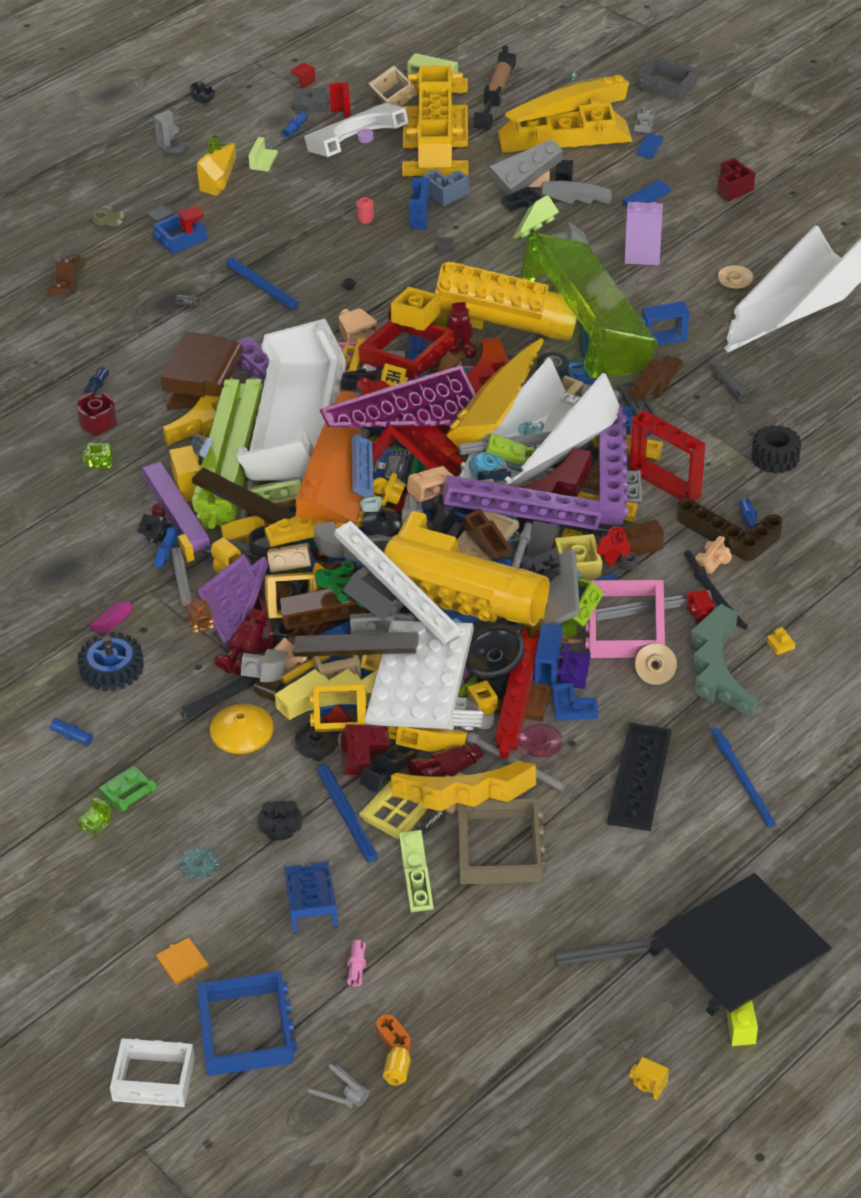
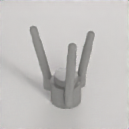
(354, 1092)

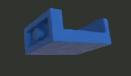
(420, 204)

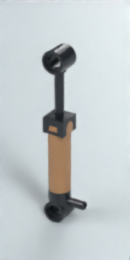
(494, 90)

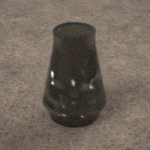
(430, 820)

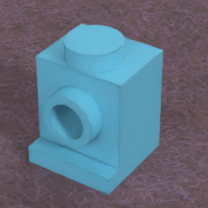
(485, 462)

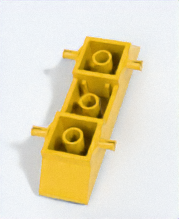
(589, 126)

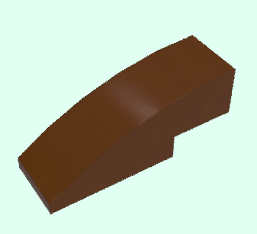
(486, 535)

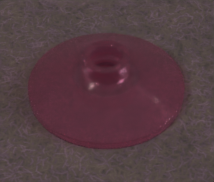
(540, 740)

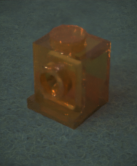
(199, 610)

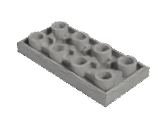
(563, 591)

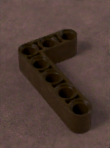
(740, 542)

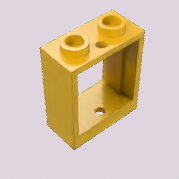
(270, 589)
(315, 700)

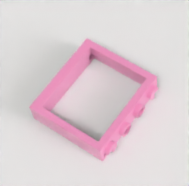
(627, 648)

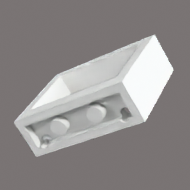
(151, 1092)

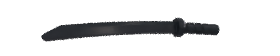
(700, 574)

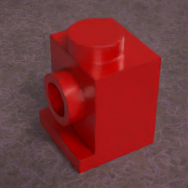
(699, 604)

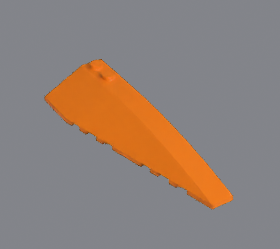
(327, 482)

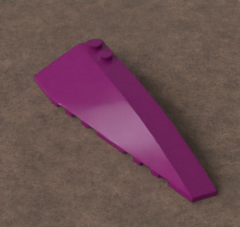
(419, 402)

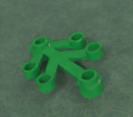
(331, 579)

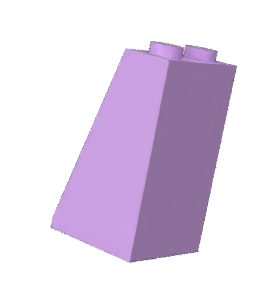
(643, 233)

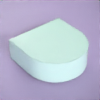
(371, 504)

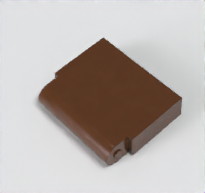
(201, 365)

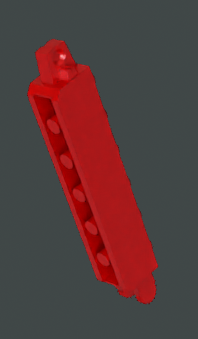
(426, 438)
(517, 698)

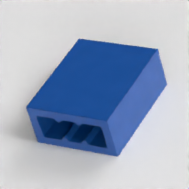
(548, 654)

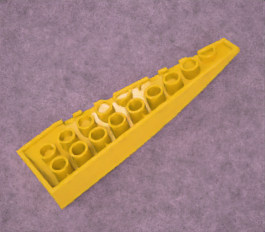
(570, 96)
(493, 399)

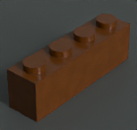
(316, 609)

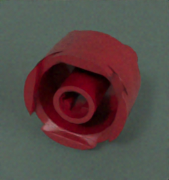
(96, 413)

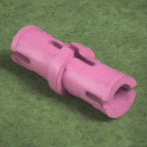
(356, 963)

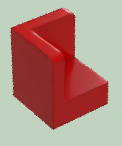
(306, 74)
(188, 217)

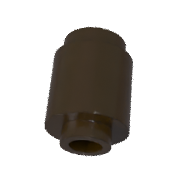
(268, 689)

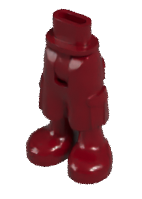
(460, 322)
(244, 640)
(446, 761)

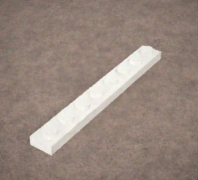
(397, 582)

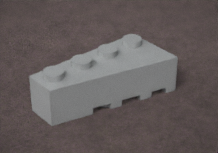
(526, 166)

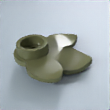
(107, 217)

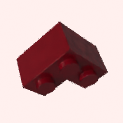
(735, 180)
(360, 744)

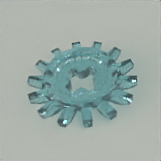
(196, 856)

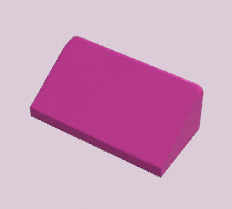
(111, 617)

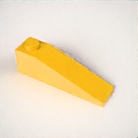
(215, 169)

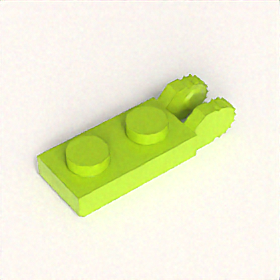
(508, 449)

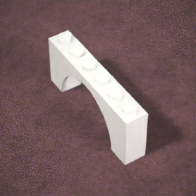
(327, 140)

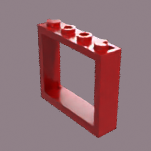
(371, 350)
(385, 440)
(657, 475)

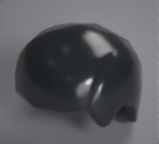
(201, 93)

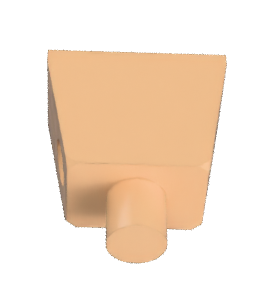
(356, 325)

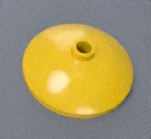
(241, 728)

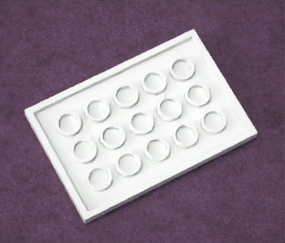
(422, 685)

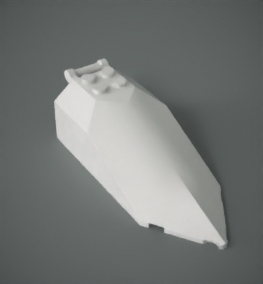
(797, 286)

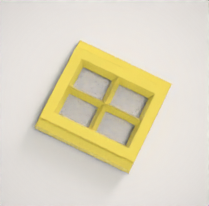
(392, 813)

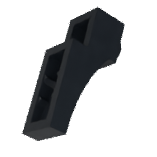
(441, 515)
(387, 763)

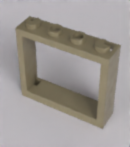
(508, 873)

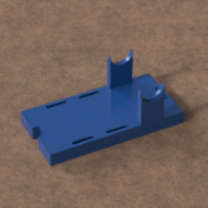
(310, 892)

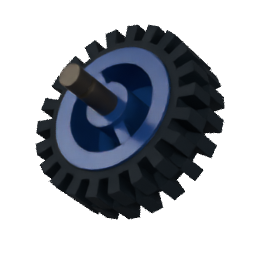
(110, 661)

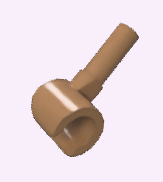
(565, 639)

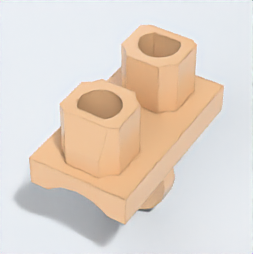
(715, 554)

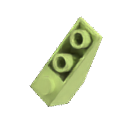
(536, 215)

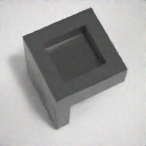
(160, 214)

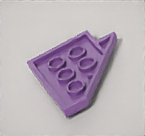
(233, 594)

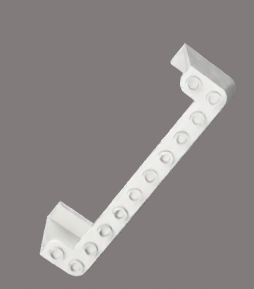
(299, 381)

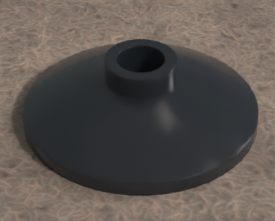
(384, 522)

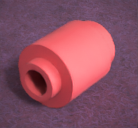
(365, 210)

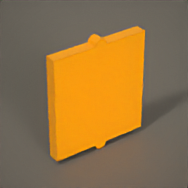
(182, 961)

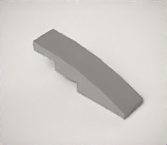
(569, 191)

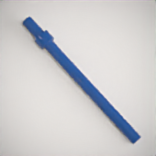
(725, 747)

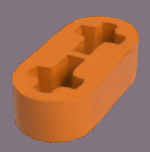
(397, 1031)

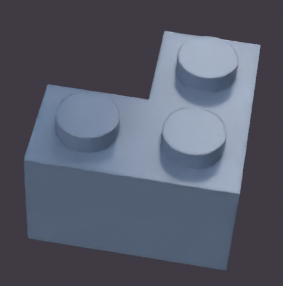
(447, 188)

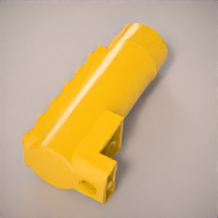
(503, 301)
(463, 580)

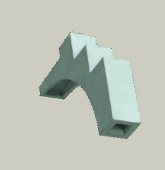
(714, 675)

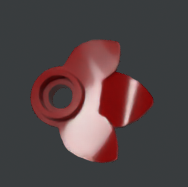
(613, 546)

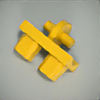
(390, 489)

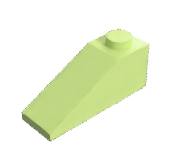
(278, 491)

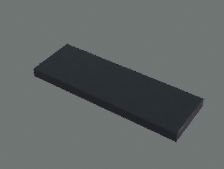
(639, 777)

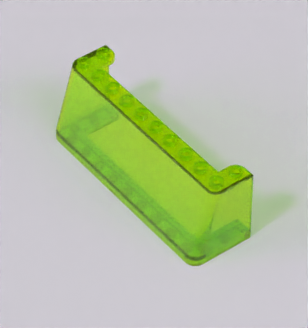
(617, 334)

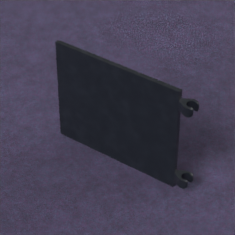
(740, 943)

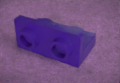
(574, 667)

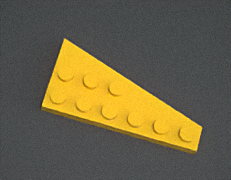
(298, 529)

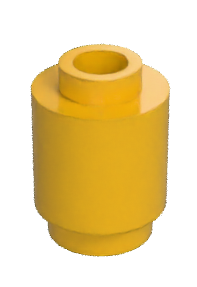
(397, 1066)

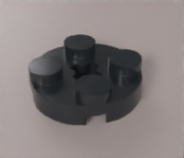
(311, 749)
(279, 809)

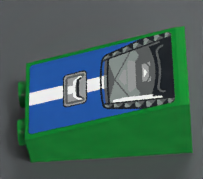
(399, 462)

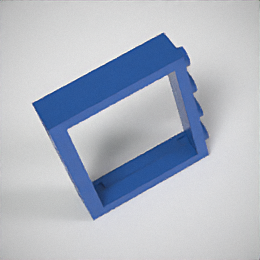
(238, 988)

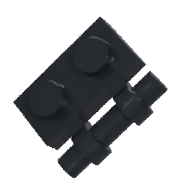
(544, 564)

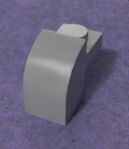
(326, 541)
(267, 667)

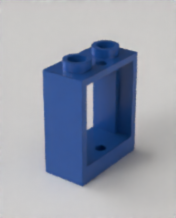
(181, 241)
(667, 311)

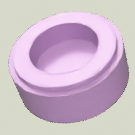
(365, 135)

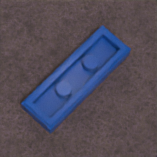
(649, 193)

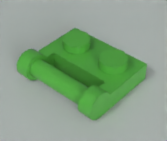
(124, 785)

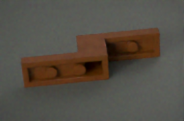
(66, 275)
(655, 377)

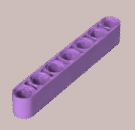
(175, 505)

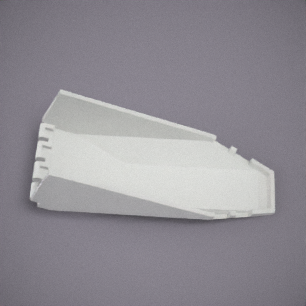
(569, 418)

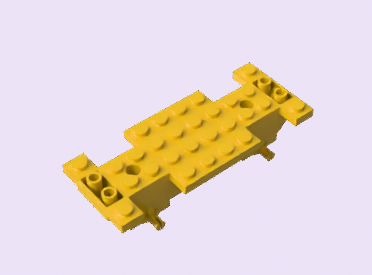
(436, 123)

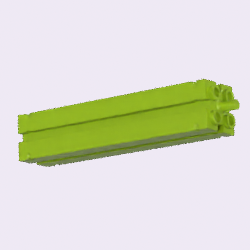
(230, 431)

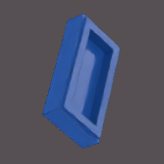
(650, 146)

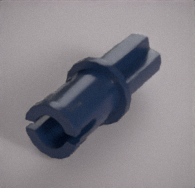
(97, 380)

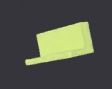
(260, 157)

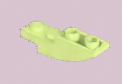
(415, 871)

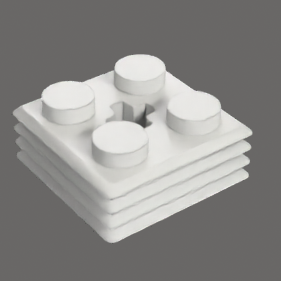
(466, 714)

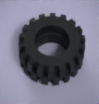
(776, 449)

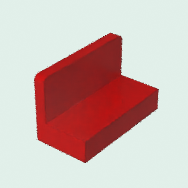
(340, 98)

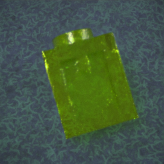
(96, 817)

